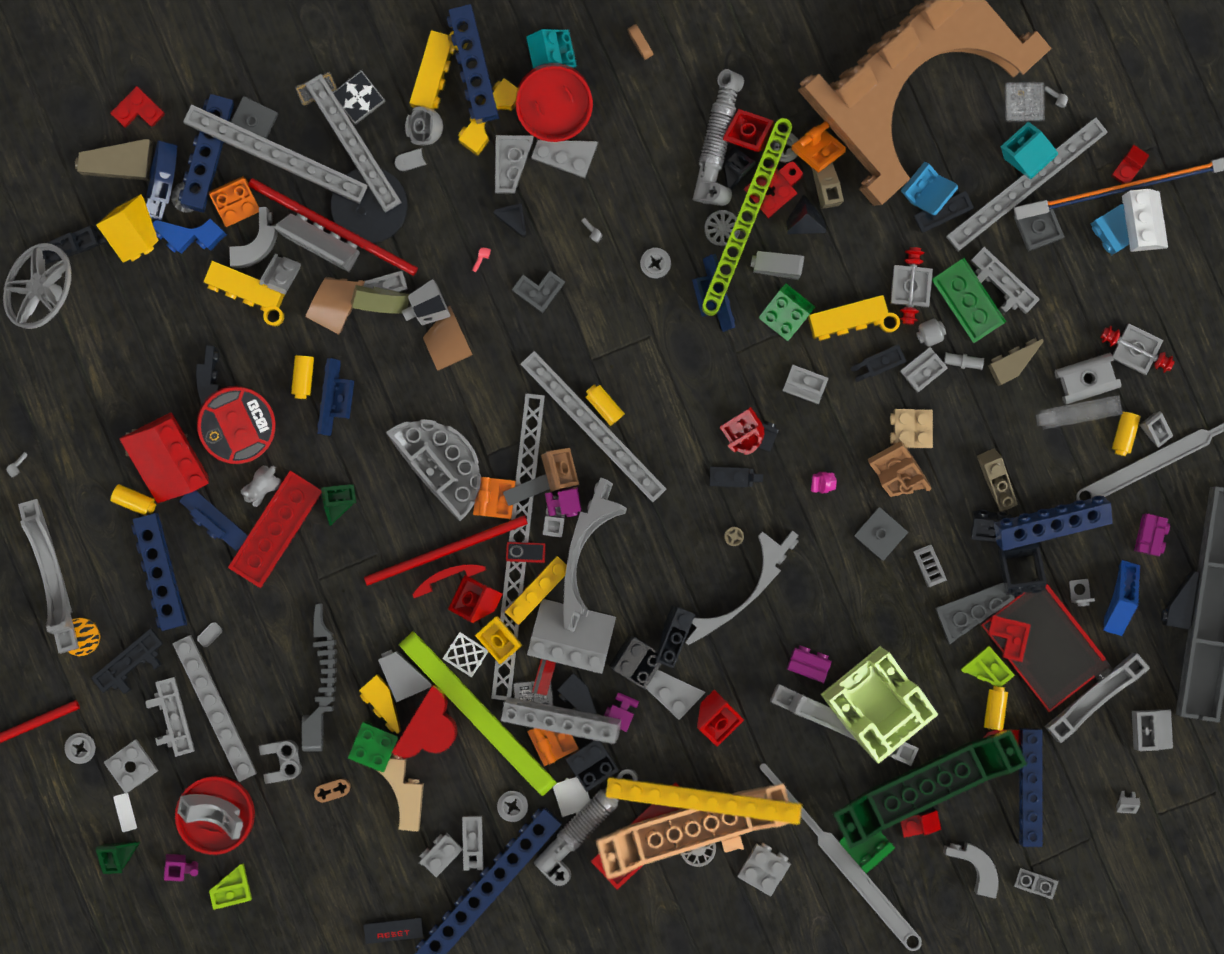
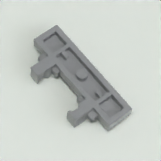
(1015, 292)
(178, 732)

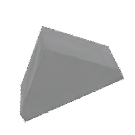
(1157, 429)

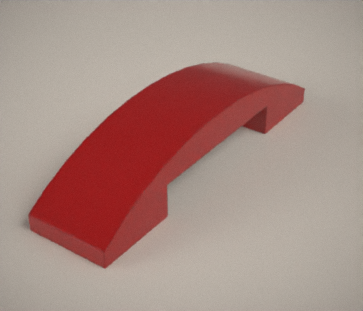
(426, 586)

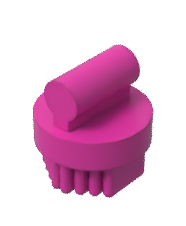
(823, 482)

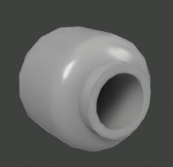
(931, 332)

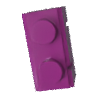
(1151, 535)
(809, 664)

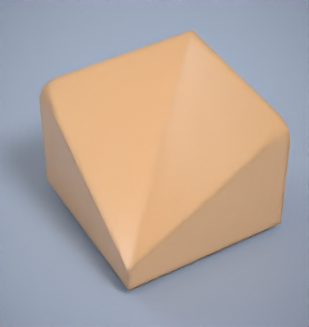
(732, 844)

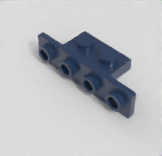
(701, 287)
(335, 397)
(215, 521)

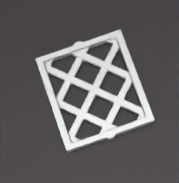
(473, 643)

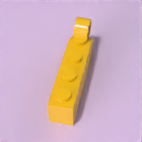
(432, 70)
(245, 287)
(851, 316)

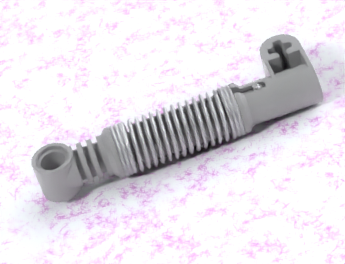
(715, 146)
(577, 829)

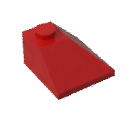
(749, 131)
(474, 600)
(717, 718)

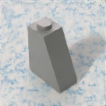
(778, 264)
(402, 676)

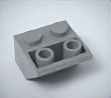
(1152, 730)

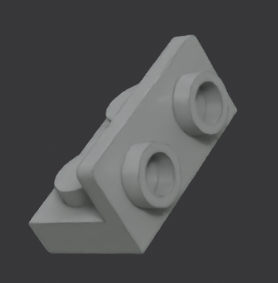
(441, 854)

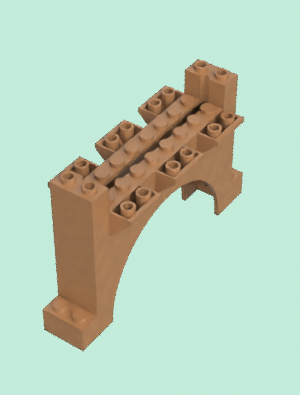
(864, 97)

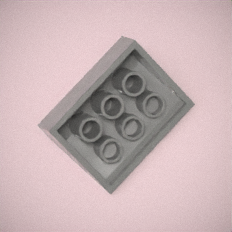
(317, 241)
(582, 649)

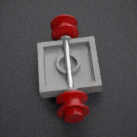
(911, 286)
(1137, 349)

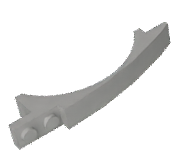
(599, 512)
(772, 554)
(58, 605)
(825, 716)

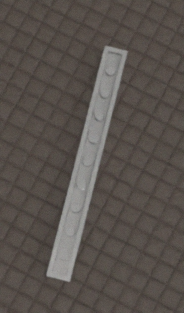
(275, 154)
(1024, 186)
(593, 426)

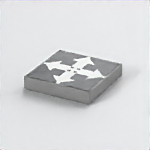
(358, 97)

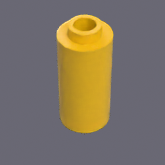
(302, 376)
(604, 404)
(1126, 433)
(133, 500)
(996, 708)

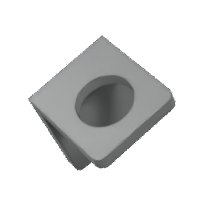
(1081, 600)

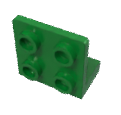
(786, 312)
(373, 747)
(869, 853)

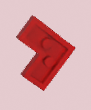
(134, 104)
(1015, 634)

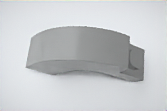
(258, 249)
(212, 809)
(986, 872)

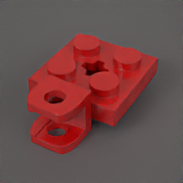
(784, 191)

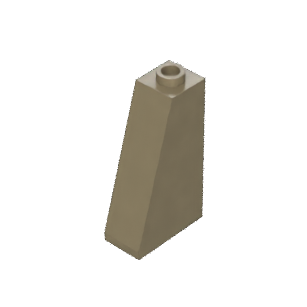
(118, 161)

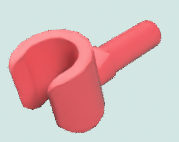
(483, 253)

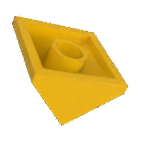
(498, 640)

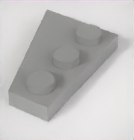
(566, 155)
(510, 161)
(674, 693)

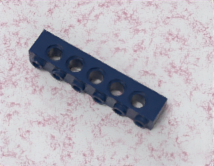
(465, 16)
(199, 200)
(1045, 530)
(158, 542)
(1031, 789)

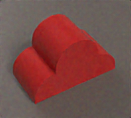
(429, 728)

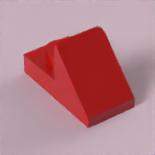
(1130, 165)
(921, 823)

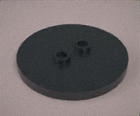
(368, 217)

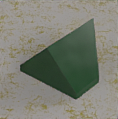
(337, 500)
(115, 856)

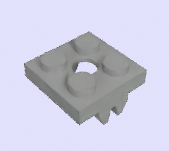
(144, 766)

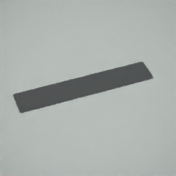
(526, 490)

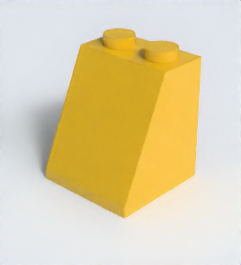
(129, 229)

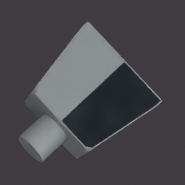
(426, 304)

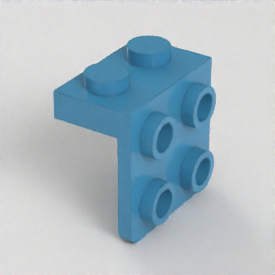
(928, 189)
(1112, 230)

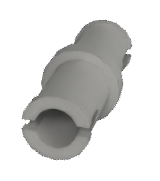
(963, 361)

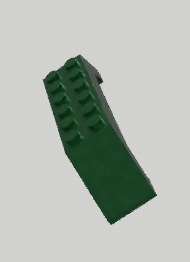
(928, 786)

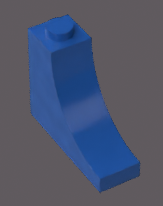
(1124, 599)

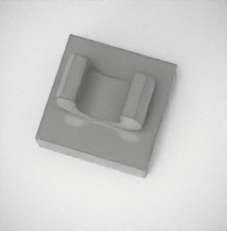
(1128, 805)

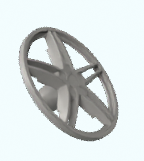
(39, 287)

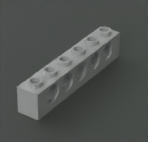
(561, 720)

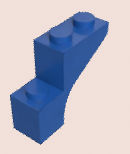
(181, 238)

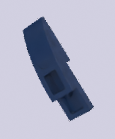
(161, 179)

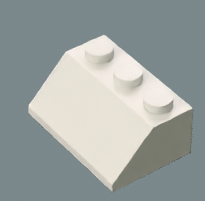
(1144, 220)

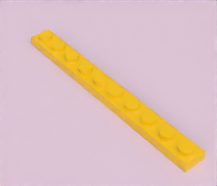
(704, 800)

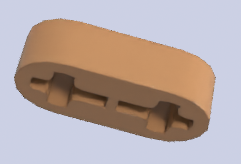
(640, 42)
(330, 786)

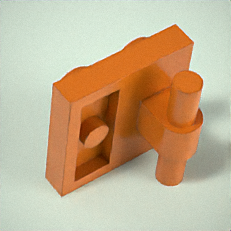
(818, 147)
(234, 201)
(491, 500)
(552, 744)

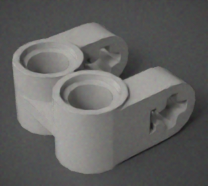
(277, 747)

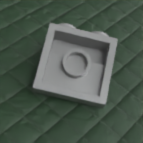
(764, 868)

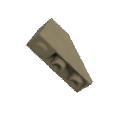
(828, 187)
(1012, 365)
(997, 479)

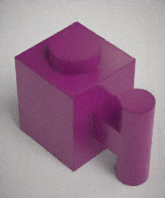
(567, 500)
(622, 711)
(176, 867)

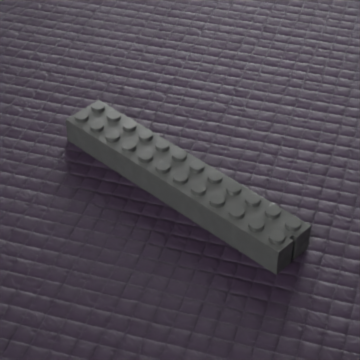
(1203, 664)

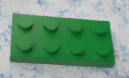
(968, 300)

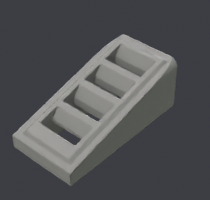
(939, 570)

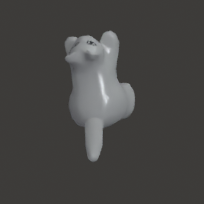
(263, 482)

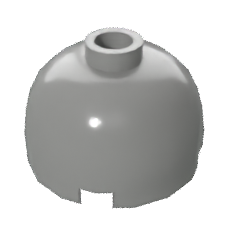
(424, 126)

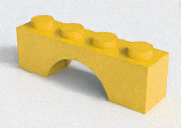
(474, 135)

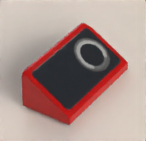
(525, 552)

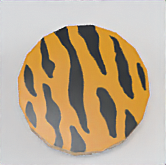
(87, 636)

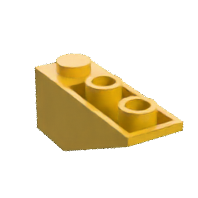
(381, 698)

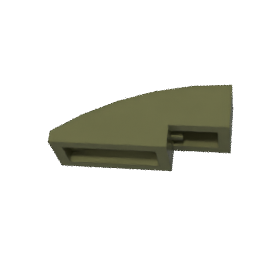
(379, 300)

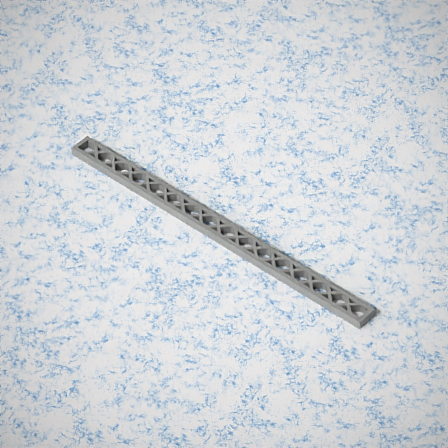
(512, 532)

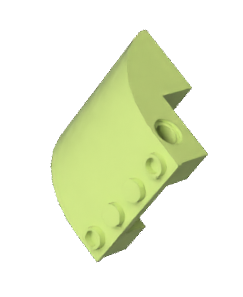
(879, 704)

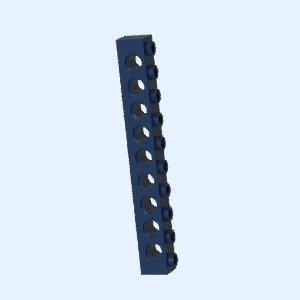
(511, 869)

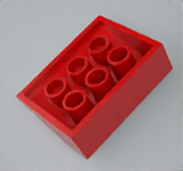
(165, 459)

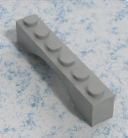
(1075, 714)

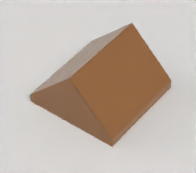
(560, 469)

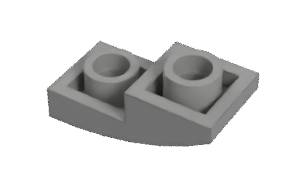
(1036, 883)

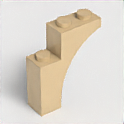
(408, 793)

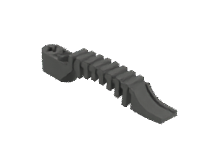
(313, 724)

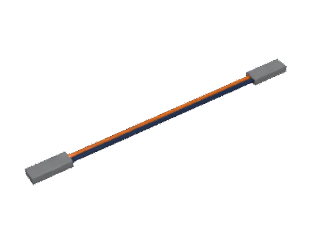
(1042, 206)

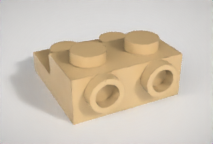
(912, 428)

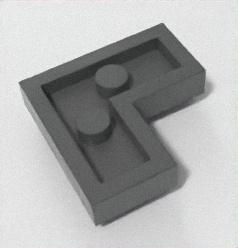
(540, 295)

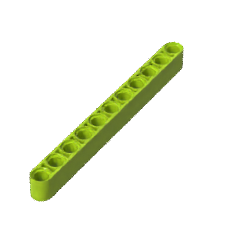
(752, 209)
(477, 713)

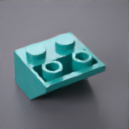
(551, 47)
(1028, 150)

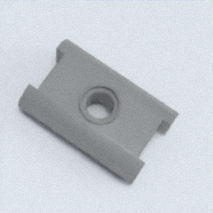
(1102, 378)

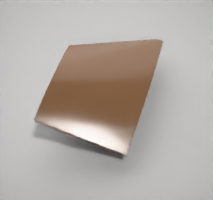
(333, 303)
(446, 342)
(898, 471)

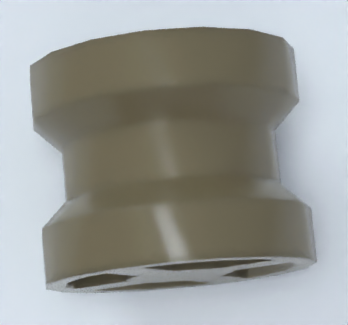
(736, 535)

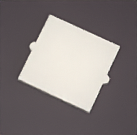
(571, 796)

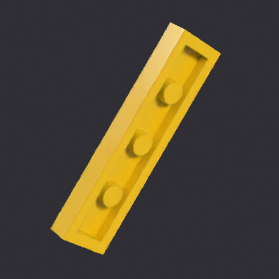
(537, 590)

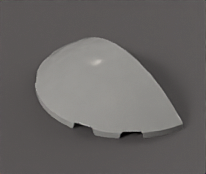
(441, 461)

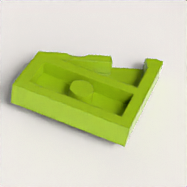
(989, 668)
(231, 889)

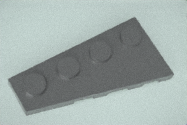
(971, 610)

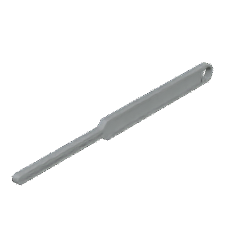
(1151, 463)
(855, 874)

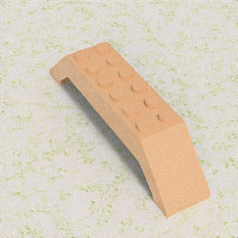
(679, 833)

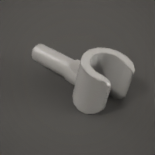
(1062, 99)
(596, 234)
(12, 468)

